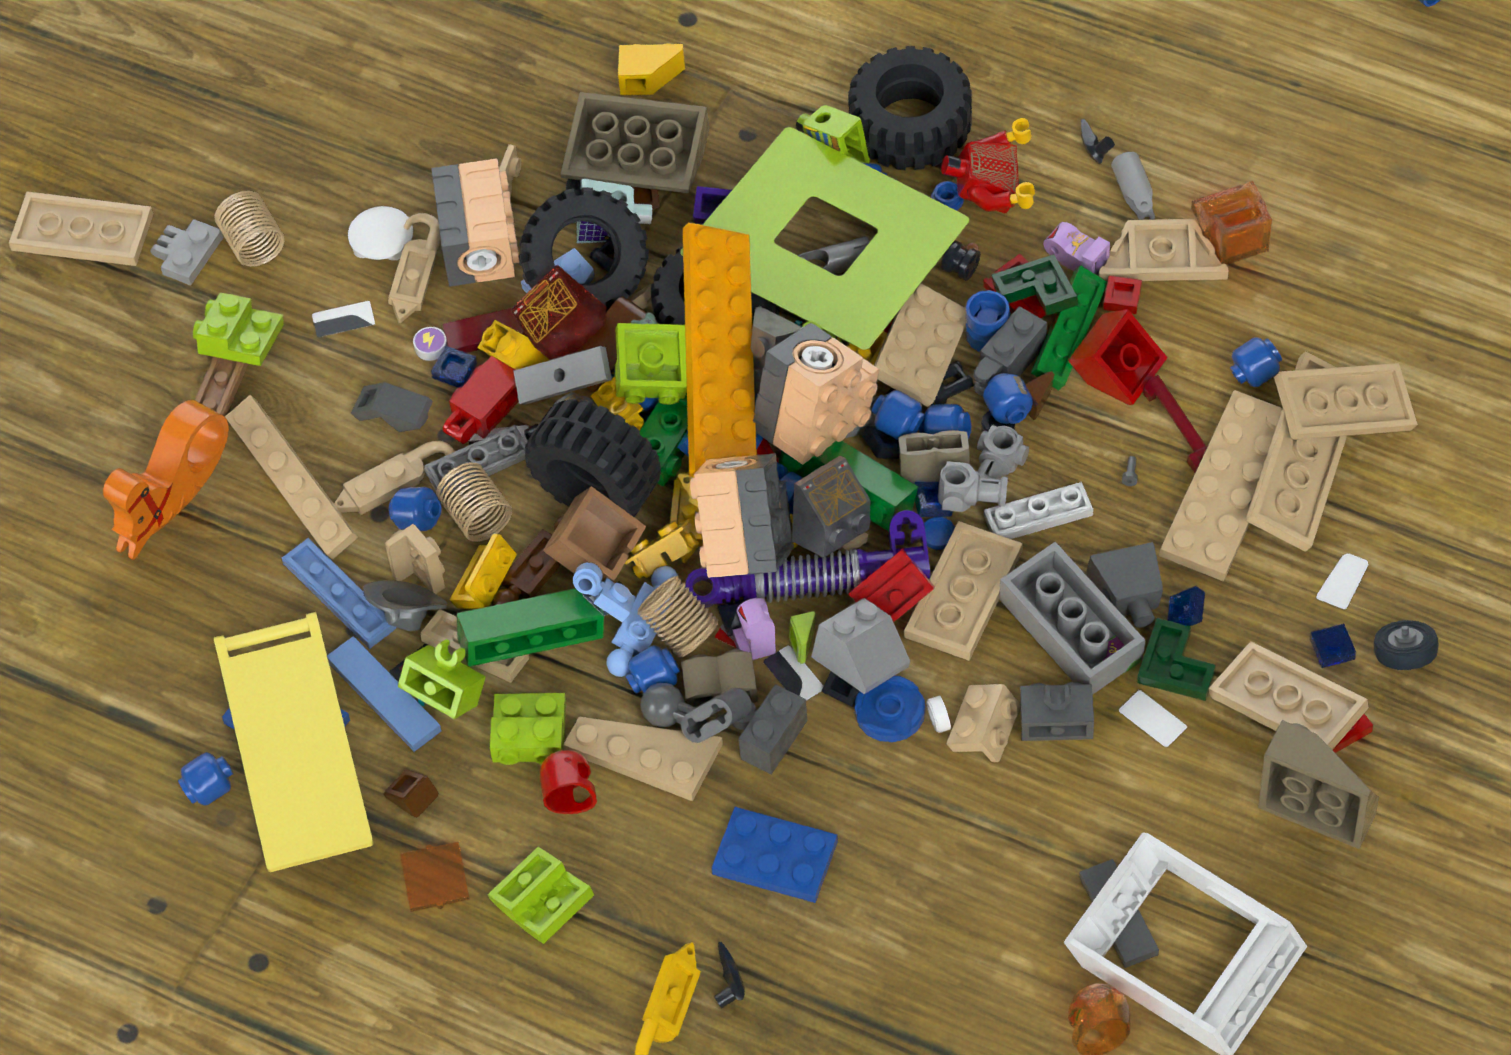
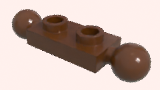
(529, 571)

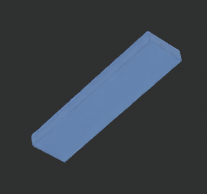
(337, 592)
(382, 694)

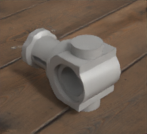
(997, 461)
(962, 487)

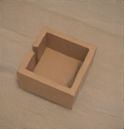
(594, 533)

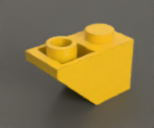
(648, 67)
(510, 347)

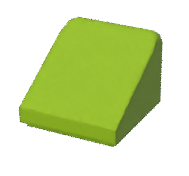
(801, 634)

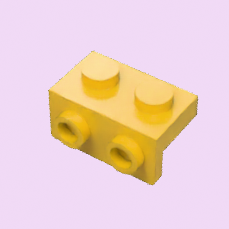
(484, 574)

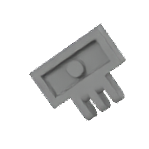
(186, 250)

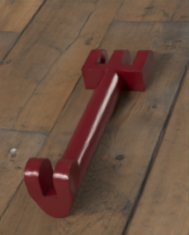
(1157, 387)

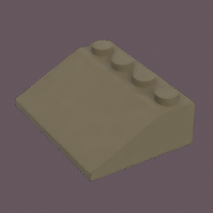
(636, 142)

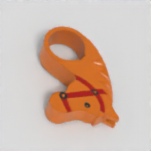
(177, 470)

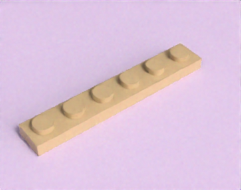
(291, 477)

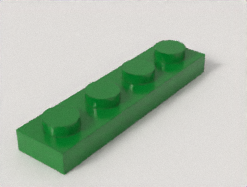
(1070, 327)

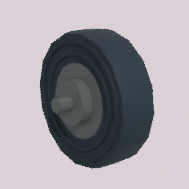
(1406, 645)

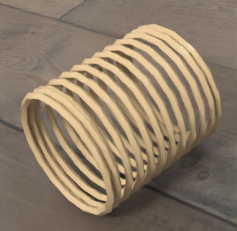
(246, 225)
(474, 491)
(658, 598)

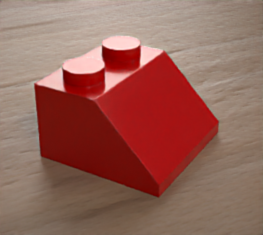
(1118, 356)

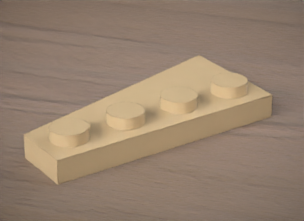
(646, 753)

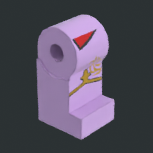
(1076, 248)
(757, 629)

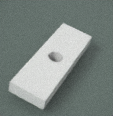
(1054, 508)

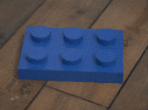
(775, 854)

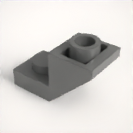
(395, 405)

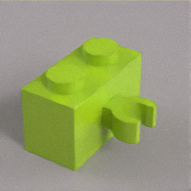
(442, 679)

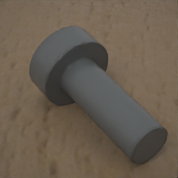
(1129, 477)

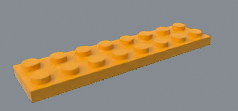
(718, 344)

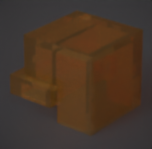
(1235, 222)

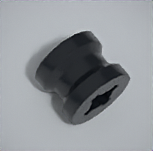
(961, 260)

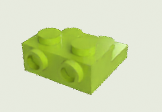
(236, 330)
(650, 362)
(527, 727)

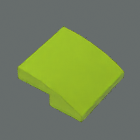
(540, 895)

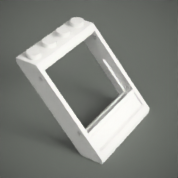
(1244, 985)

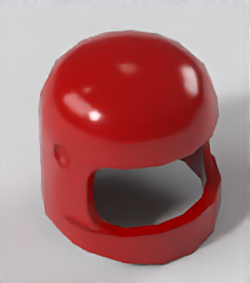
(558, 778)

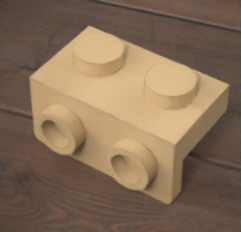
(414, 553)
(984, 721)

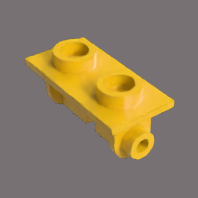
(607, 398)
(649, 554)

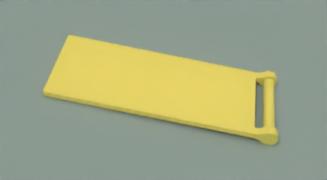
(293, 745)

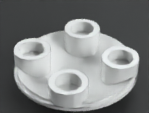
(379, 233)

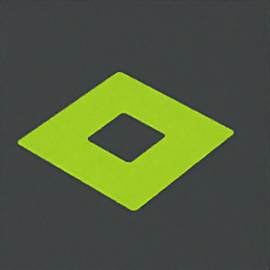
(864, 300)

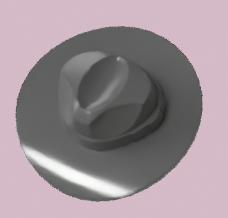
(402, 602)

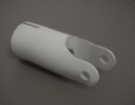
(1134, 184)
(838, 256)

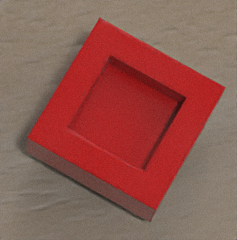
(1122, 294)

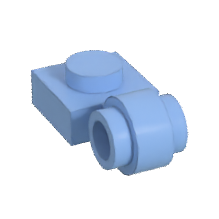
(609, 596)

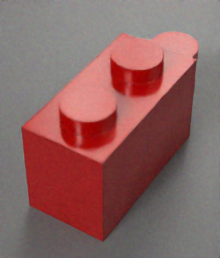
(482, 401)

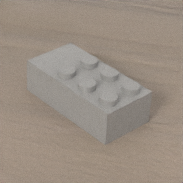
(1070, 617)

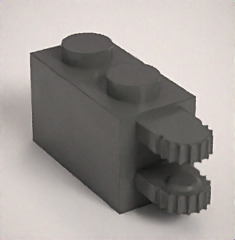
(1011, 348)

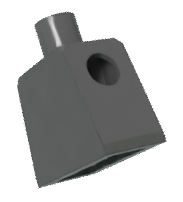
(1129, 580)

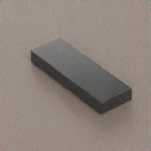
(1135, 941)

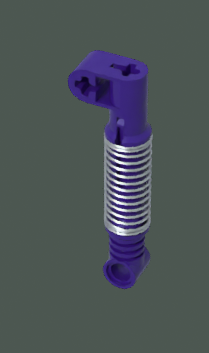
(816, 574)

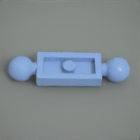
(634, 633)

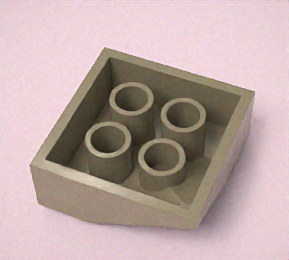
(1315, 787)

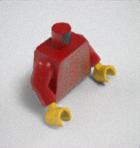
(989, 171)

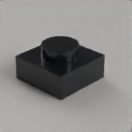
(881, 444)

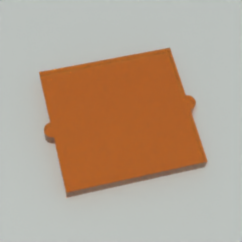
(434, 876)

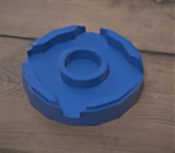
(890, 710)

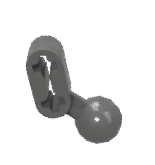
(664, 706)

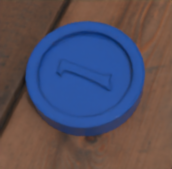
(938, 532)

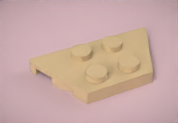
(1163, 252)

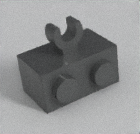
(1056, 712)
(771, 728)

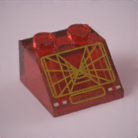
(559, 314)

